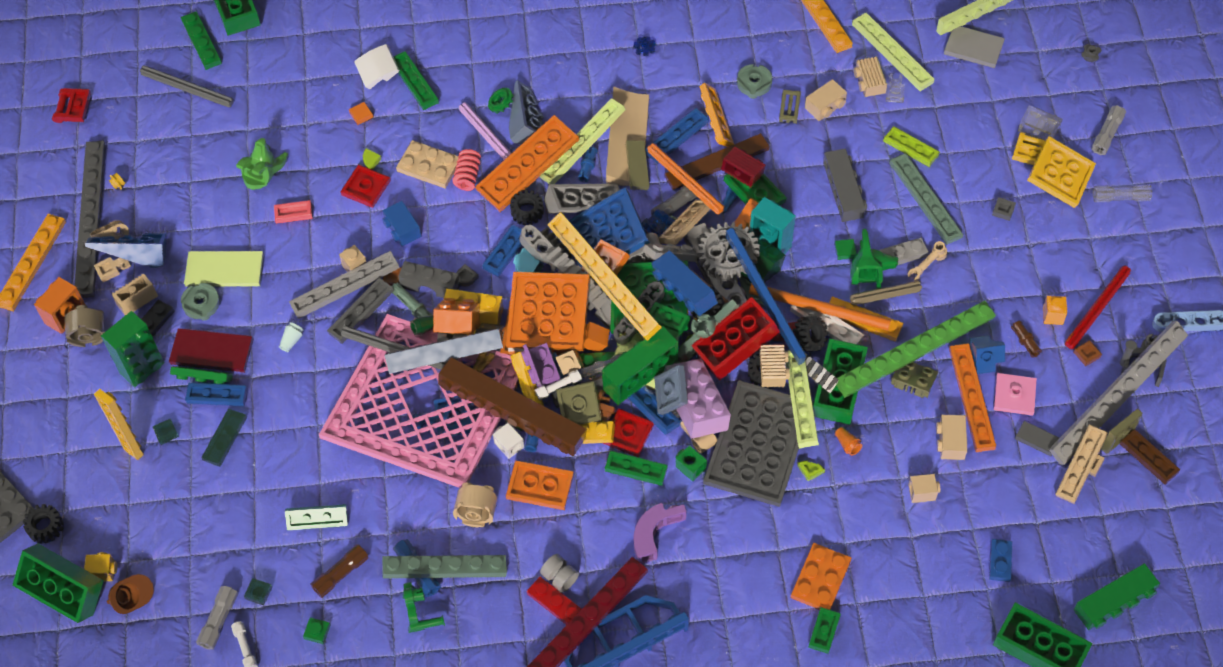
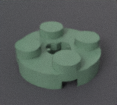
(750, 88)
(204, 310)

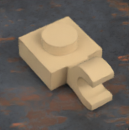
(109, 269)

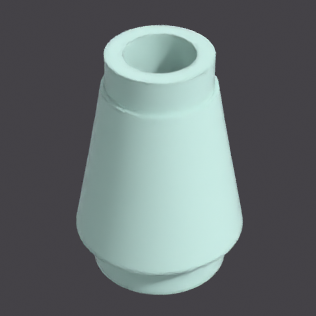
(290, 337)

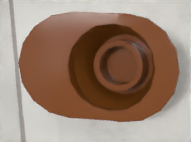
(130, 593)

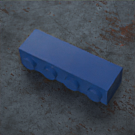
(684, 283)

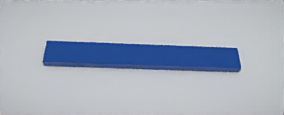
(765, 296)

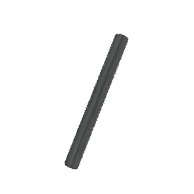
(186, 86)
(379, 342)

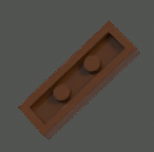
(1149, 456)

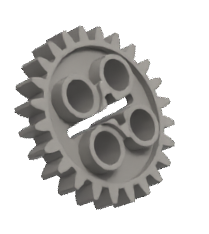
(713, 245)

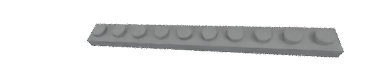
(1119, 390)

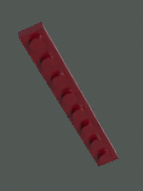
(591, 615)

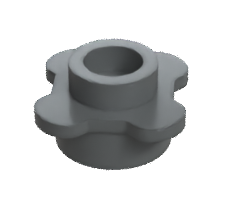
(1091, 53)

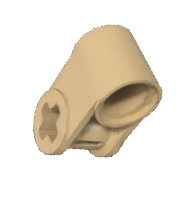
(111, 230)

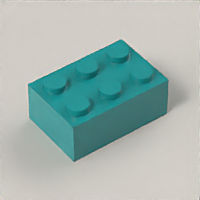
(773, 224)

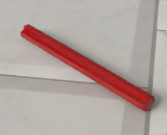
(1097, 307)

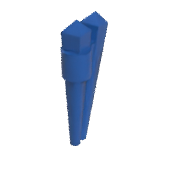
(729, 199)

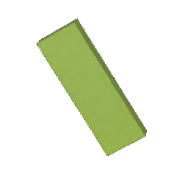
(911, 146)

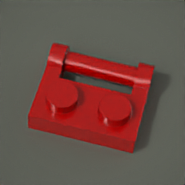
(76, 106)

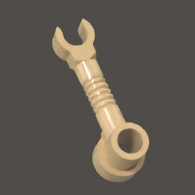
(936, 254)

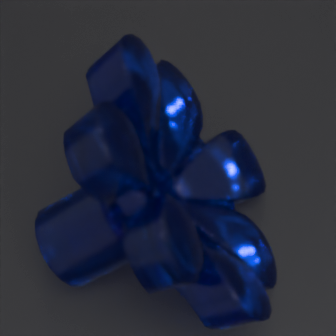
(644, 45)

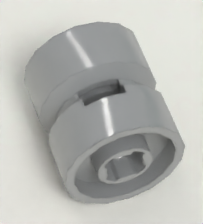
(557, 571)

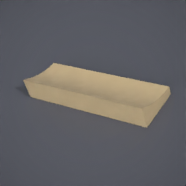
(629, 126)

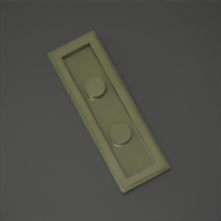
(637, 165)

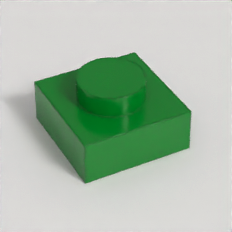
(316, 630)

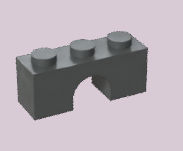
(415, 275)

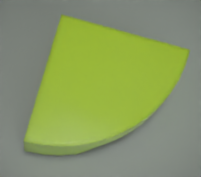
(371, 159)
(810, 470)

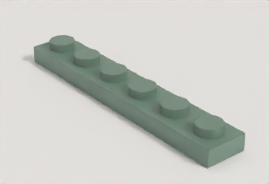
(444, 566)

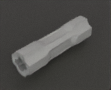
(1108, 130)
(211, 631)

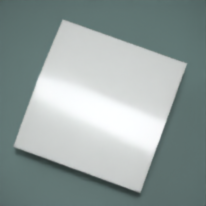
(376, 65)

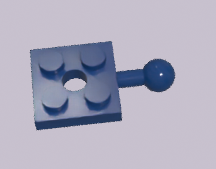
(442, 403)

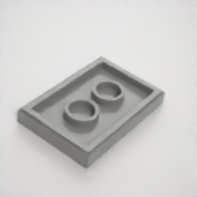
(974, 46)

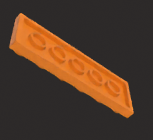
(527, 163)

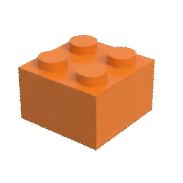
(57, 302)
(456, 316)

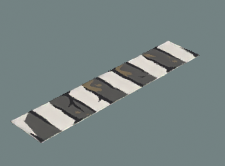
(820, 374)

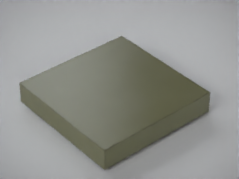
(580, 403)
(1121, 431)

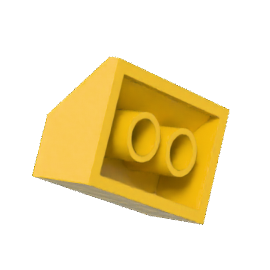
(490, 305)

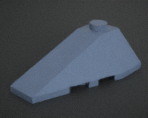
(524, 116)

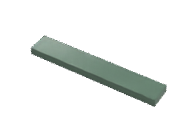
(926, 199)

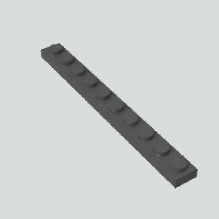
(89, 217)

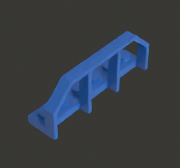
(640, 641)

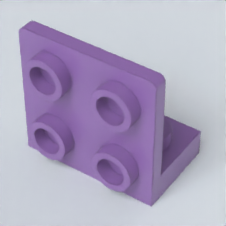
(542, 365)

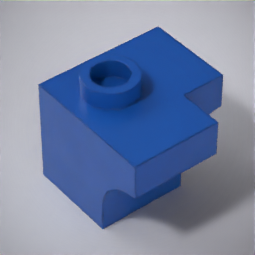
(986, 353)

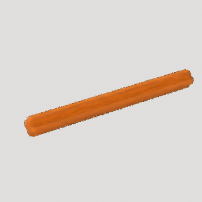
(685, 178)

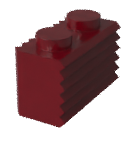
(743, 166)

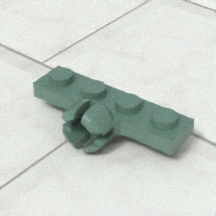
(704, 328)

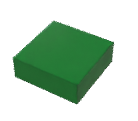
(845, 249)

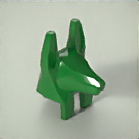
(870, 263)

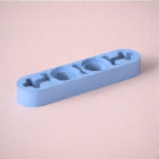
(1189, 317)

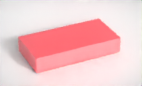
(293, 211)

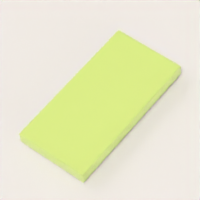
(224, 268)

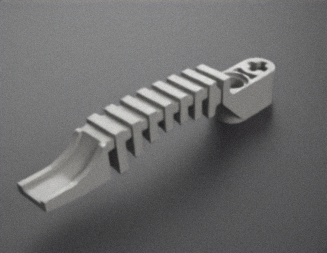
(560, 261)

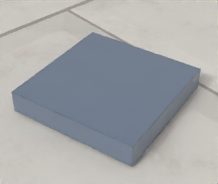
(671, 390)

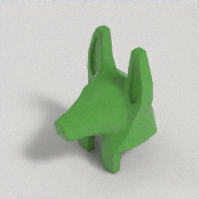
(260, 165)

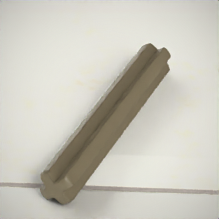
(885, 293)

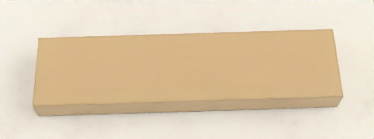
(684, 223)
(1081, 464)

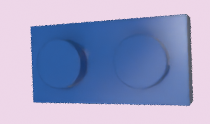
(1000, 560)

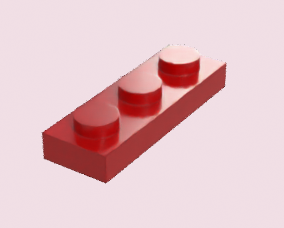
(553, 600)

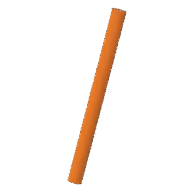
(827, 308)

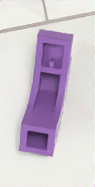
(649, 524)

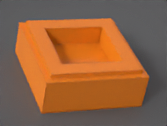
(360, 113)

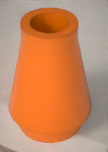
(848, 441)

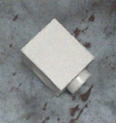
(508, 440)

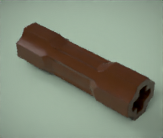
(326, 581)

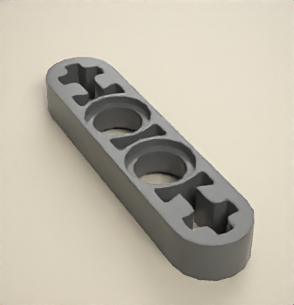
(644, 297)

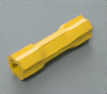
(524, 378)

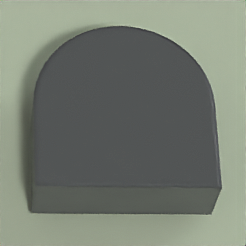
(467, 276)

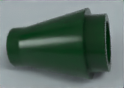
(421, 325)

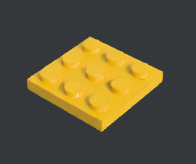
(1061, 172)

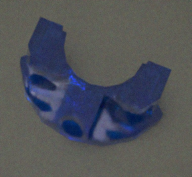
(658, 222)

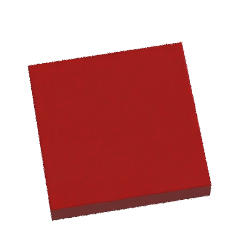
(365, 186)
(630, 432)

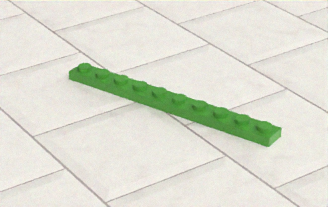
(914, 349)

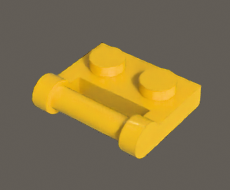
(1026, 152)

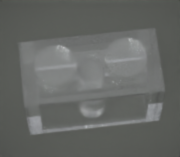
(1039, 123)

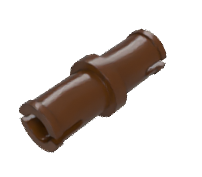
(1026, 339)

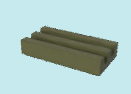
(788, 117)

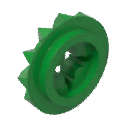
(495, 103)

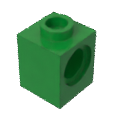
(693, 470)

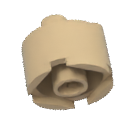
(475, 505)

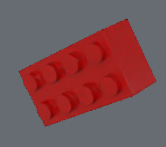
(736, 338)

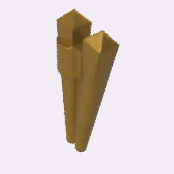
(483, 361)

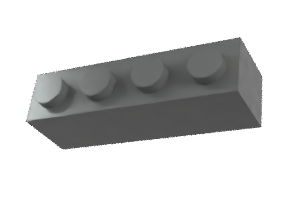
(844, 185)

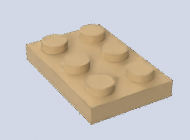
(428, 164)

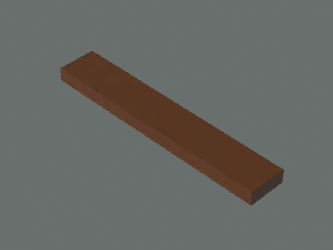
(713, 162)

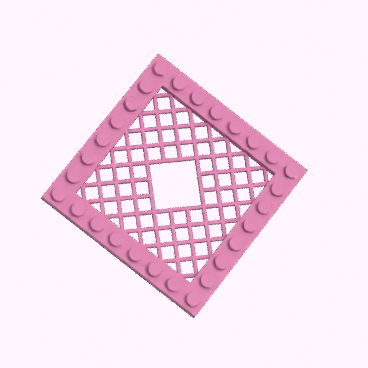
(338, 432)

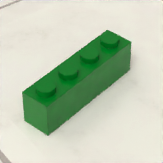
(1116, 597)

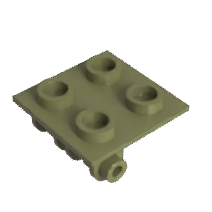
(915, 377)

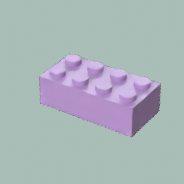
(705, 407)

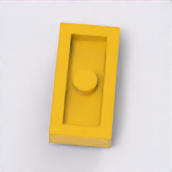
(599, 432)

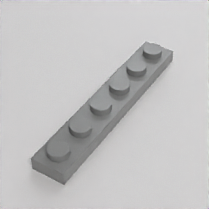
(344, 284)

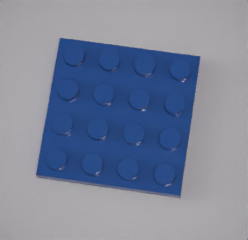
(614, 222)

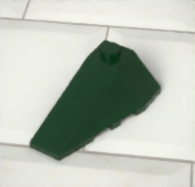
(768, 262)

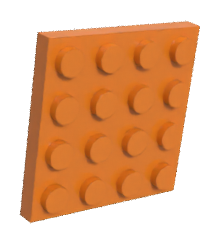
(548, 310)

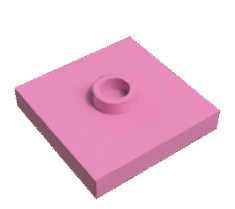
(1015, 394)

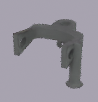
(1133, 351)

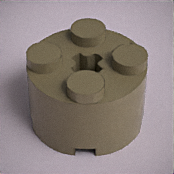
(84, 326)

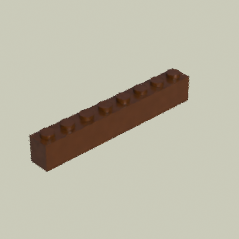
(512, 406)

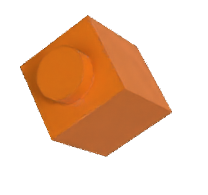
(596, 337)

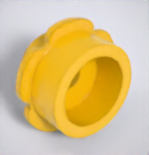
(116, 181)

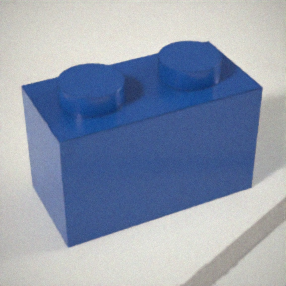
(402, 224)

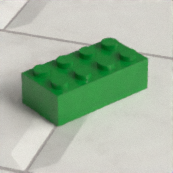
(237, 15)
(133, 349)
(839, 360)
(639, 365)
(57, 583)
(1040, 640)

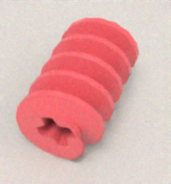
(466, 169)

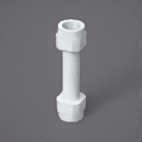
(543, 391)
(239, 631)

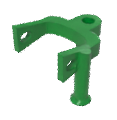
(411, 596)

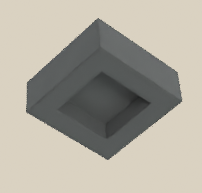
(1004, 209)

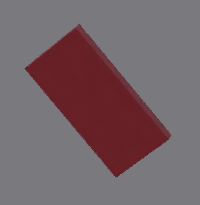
(211, 350)

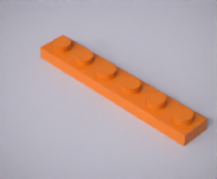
(972, 398)

